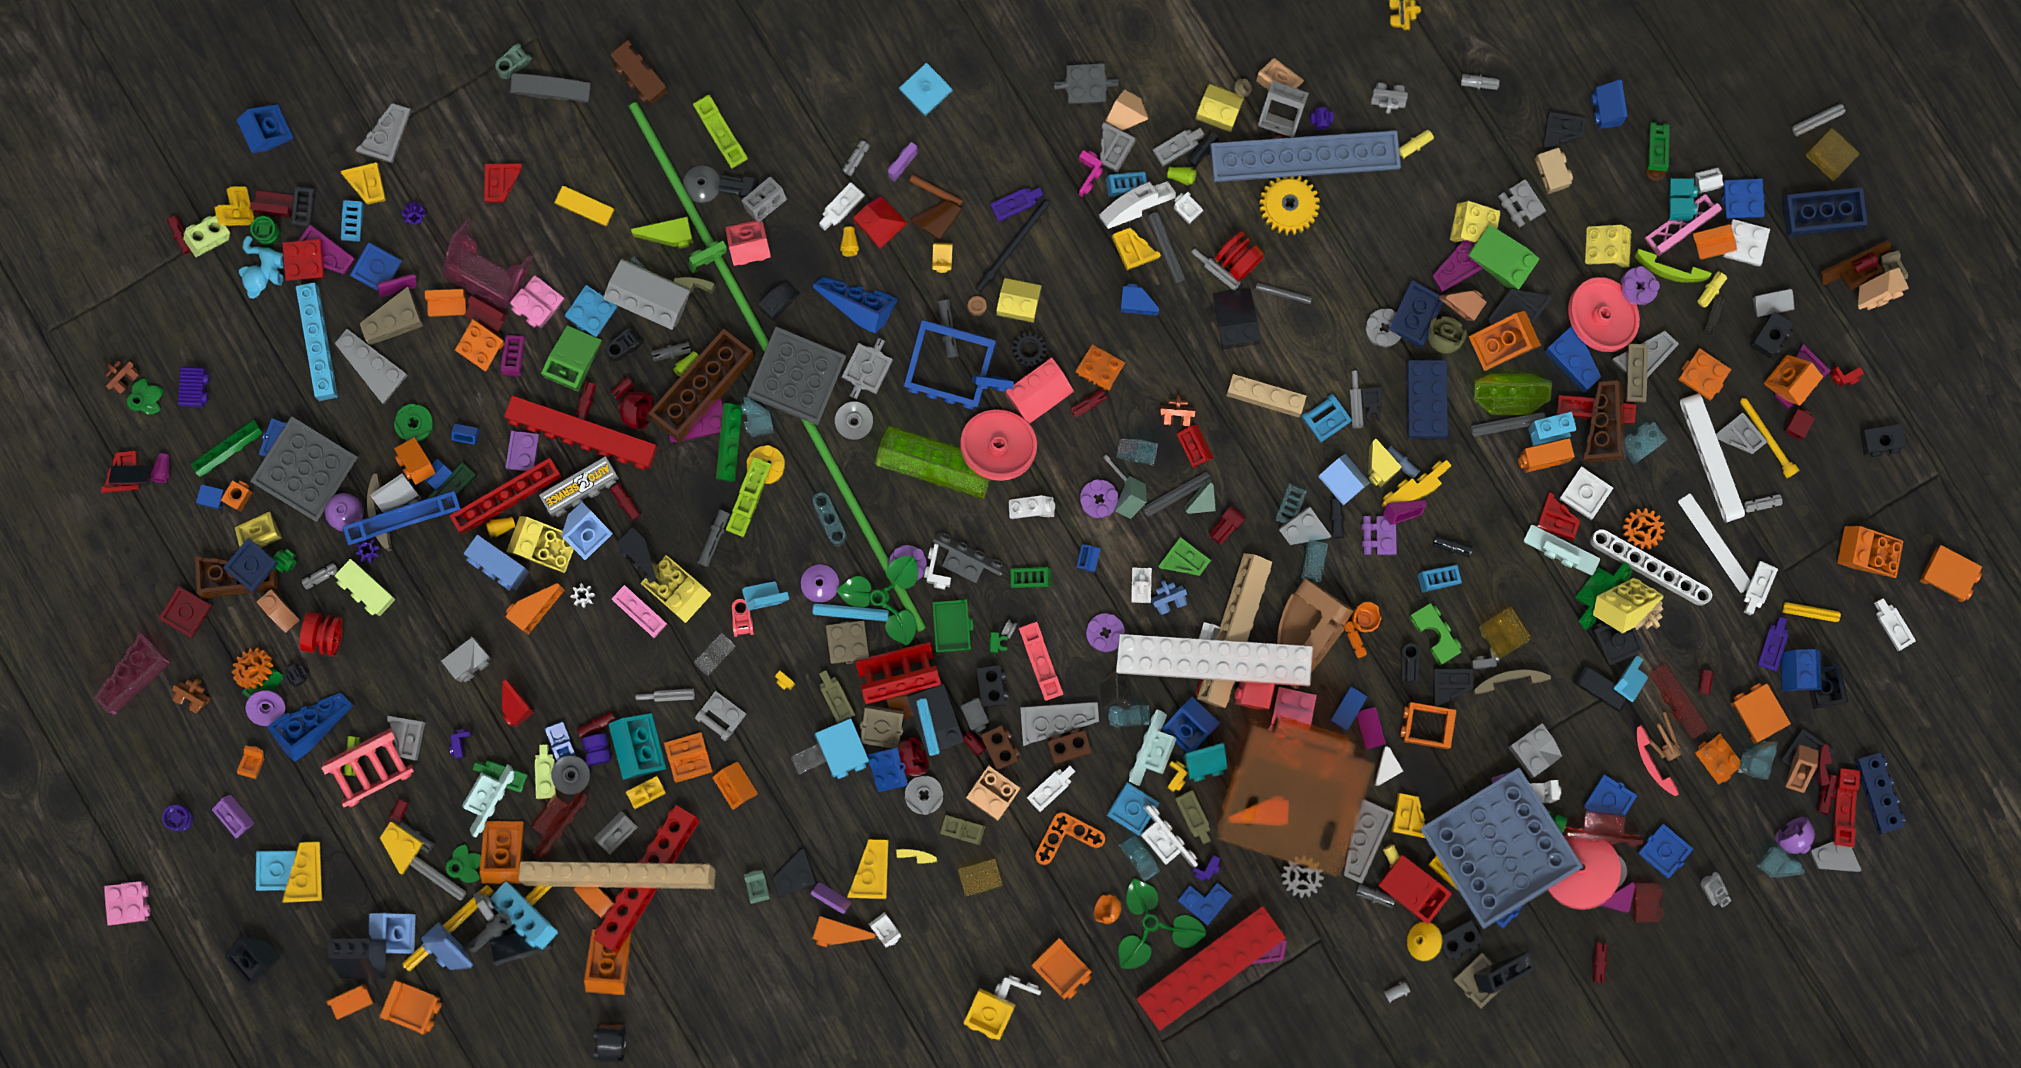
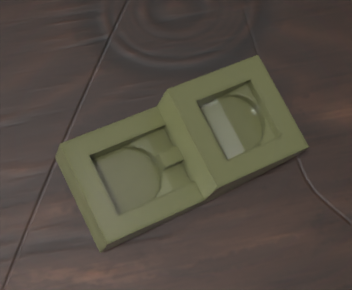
(691, 283)
(962, 830)

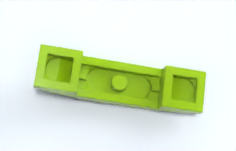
(720, 131)
(1648, 261)

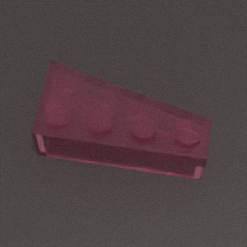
(131, 675)

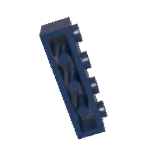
(1879, 793)

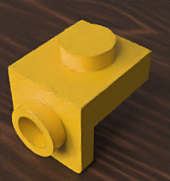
(942, 257)
(1178, 781)

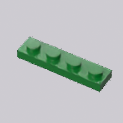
(729, 442)
(226, 448)

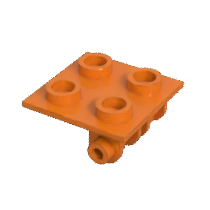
(479, 345)
(1100, 367)

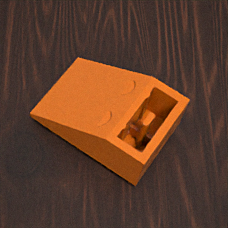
(1870, 551)

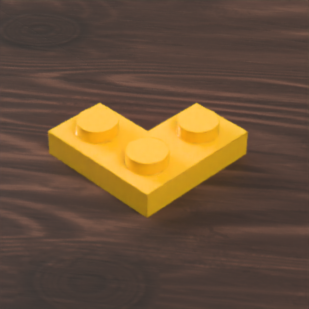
(239, 209)

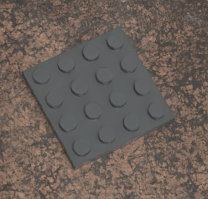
(796, 376)
(304, 469)

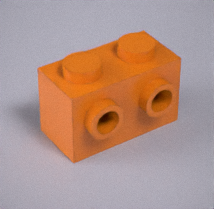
(414, 460)

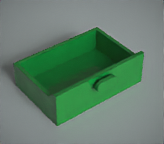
(952, 626)

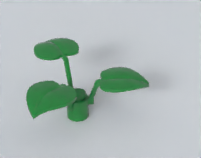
(904, 574)
(1142, 898)

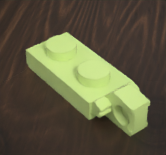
(543, 769)

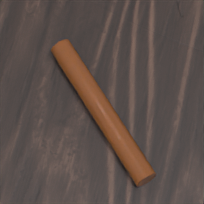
(935, 190)

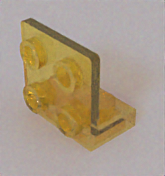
(1832, 154)
(1504, 633)

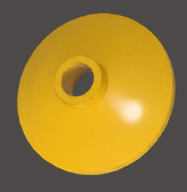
(1431, 941)

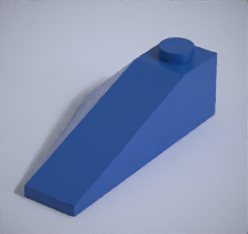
(305, 728)

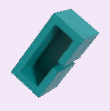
(1682, 200)

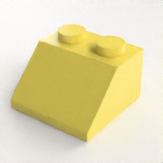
(1219, 107)
(1018, 300)
(1381, 464)

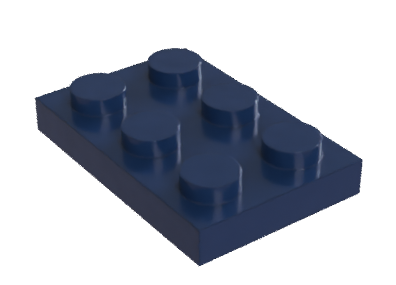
(1415, 313)

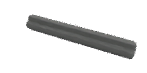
(1166, 247)
(1505, 425)
(1175, 495)

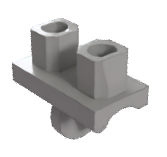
(1389, 99)
(1715, 890)

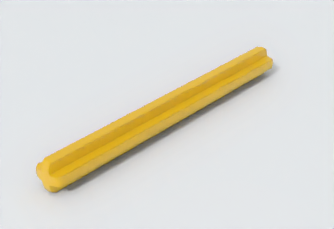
(450, 926)

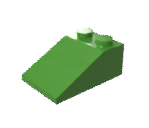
(1503, 258)

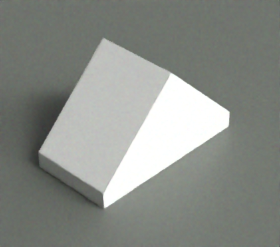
(1387, 767)

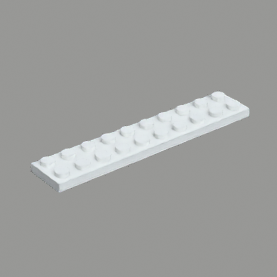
(1214, 660)

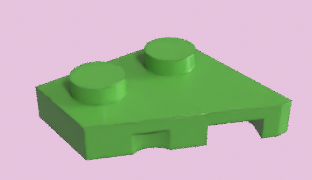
(707, 256)
(1185, 559)

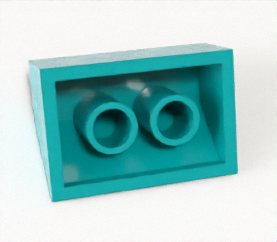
(637, 746)

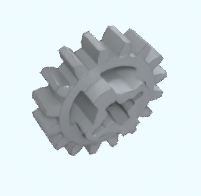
(1292, 885)

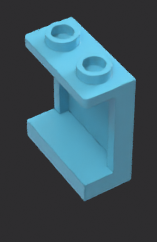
(1551, 429)
(842, 749)

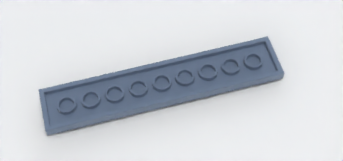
(1305, 156)

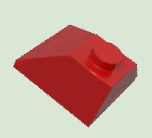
(879, 221)
(513, 705)

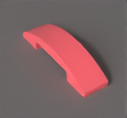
(1040, 661)
(1667, 783)

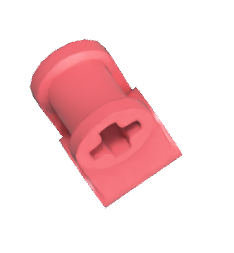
(741, 620)

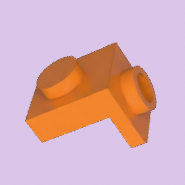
(251, 762)

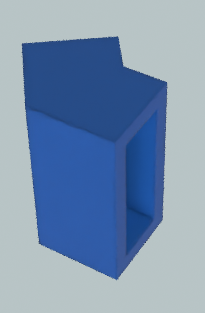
(465, 434)
(441, 475)
(1088, 558)

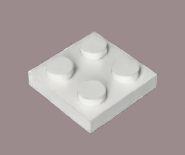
(1750, 243)
(1586, 493)

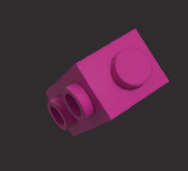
(1090, 160)

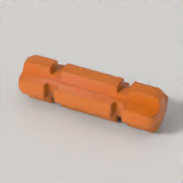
(1355, 639)

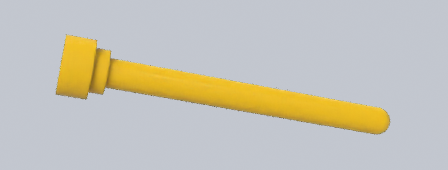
(1788, 467)

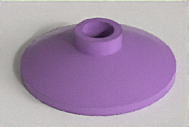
(819, 593)
(264, 715)

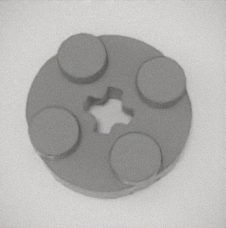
(1373, 328)
(922, 784)

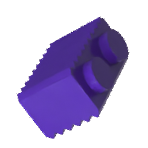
(193, 387)

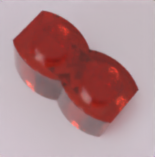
(1646, 903)

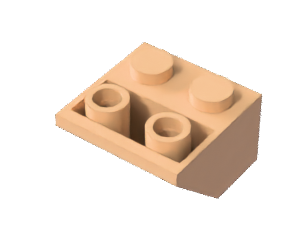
(1882, 289)
(993, 793)

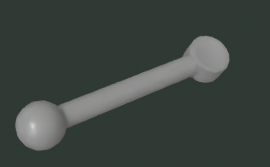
(1107, 459)

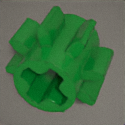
(285, 560)

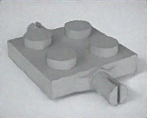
(867, 368)

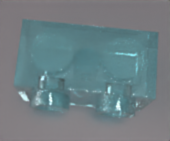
(1644, 442)

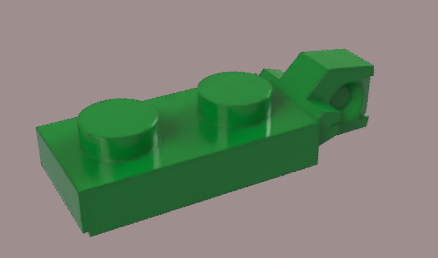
(496, 769)

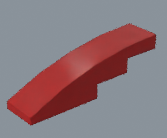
(1584, 408)

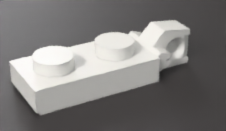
(841, 206)
(1759, 586)
(1894, 625)
(1051, 788)

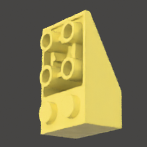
(540, 544)
(677, 589)
(1626, 604)

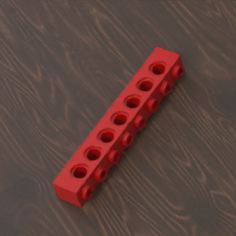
(636, 906)

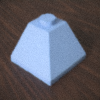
(584, 531)
(396, 929)

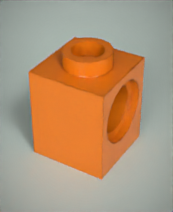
(240, 503)

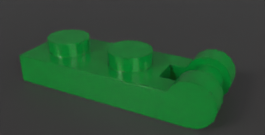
(1658, 147)

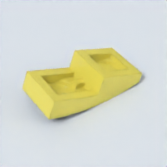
(922, 857)

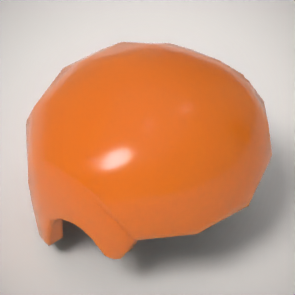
(1366, 617)
(1107, 909)

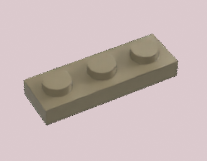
(1637, 373)

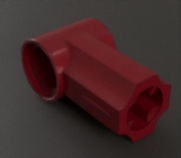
(1229, 522)

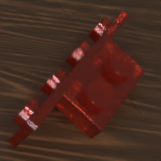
(1678, 701)
(554, 819)
(1603, 827)

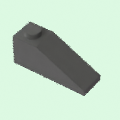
(974, 715)

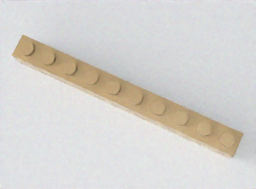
(617, 875)

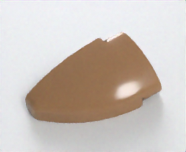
(1313, 620)

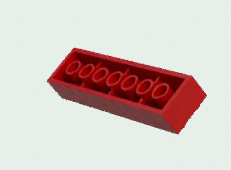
(1211, 968)

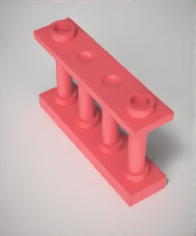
(368, 748)

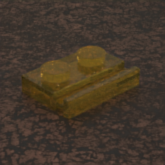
(980, 877)

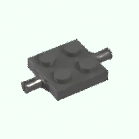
(1086, 84)

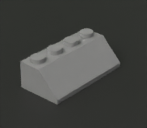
(647, 294)

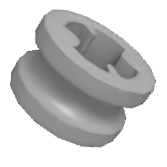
(1009, 629)

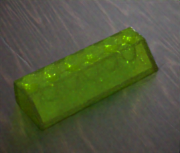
(929, 462)

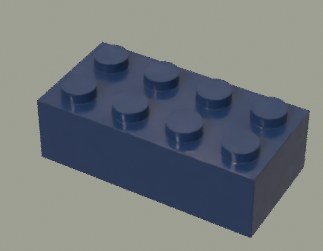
(1824, 212)
(1426, 400)

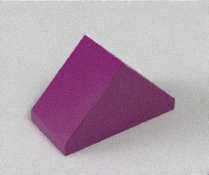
(1621, 899)

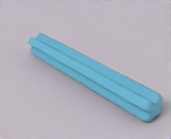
(850, 612)

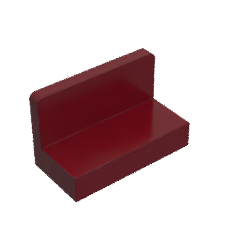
(272, 204)
(485, 314)

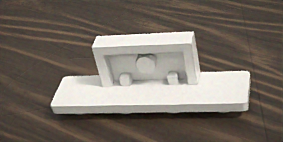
(1163, 841)

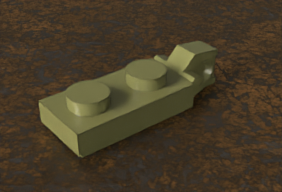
(835, 698)
(1194, 816)

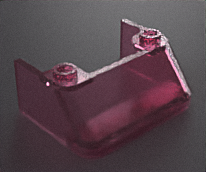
(480, 275)

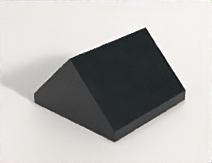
(1832, 688)

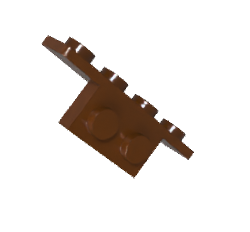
(1847, 273)

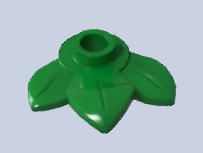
(147, 395)
(467, 864)

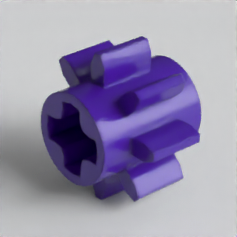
(1322, 118)
(413, 213)
(369, 546)

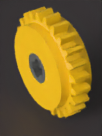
(1289, 218)

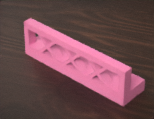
(1682, 232)

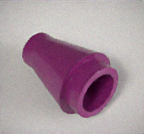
(160, 471)

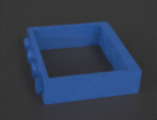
(933, 393)

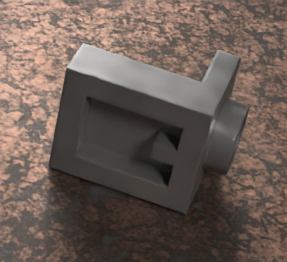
(1483, 663)

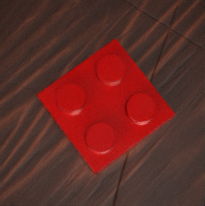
(303, 260)

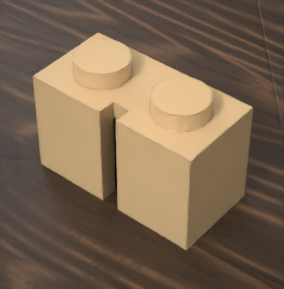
(1554, 169)

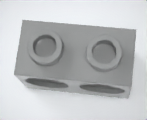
(764, 199)

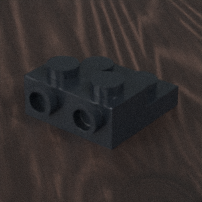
(1617, 645)

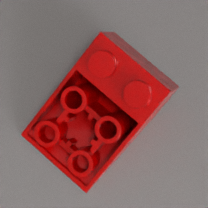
(1414, 889)

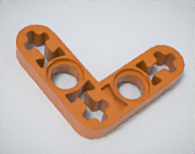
(1069, 830)

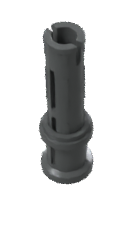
(493, 929)

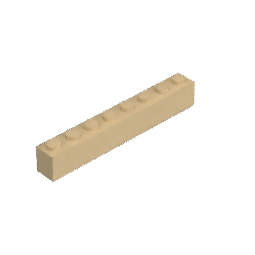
(1238, 619)

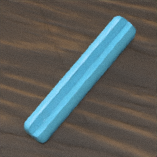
(927, 725)

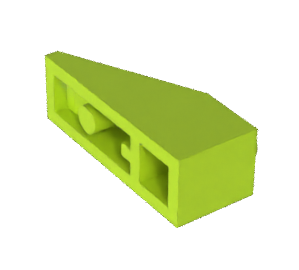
(670, 233)

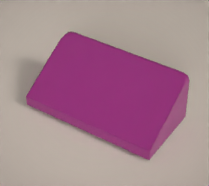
(396, 285)
(1370, 728)

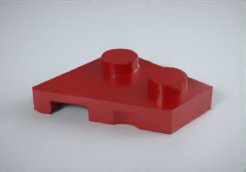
(499, 181)
(122, 459)
(1558, 519)

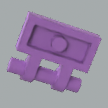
(1385, 536)

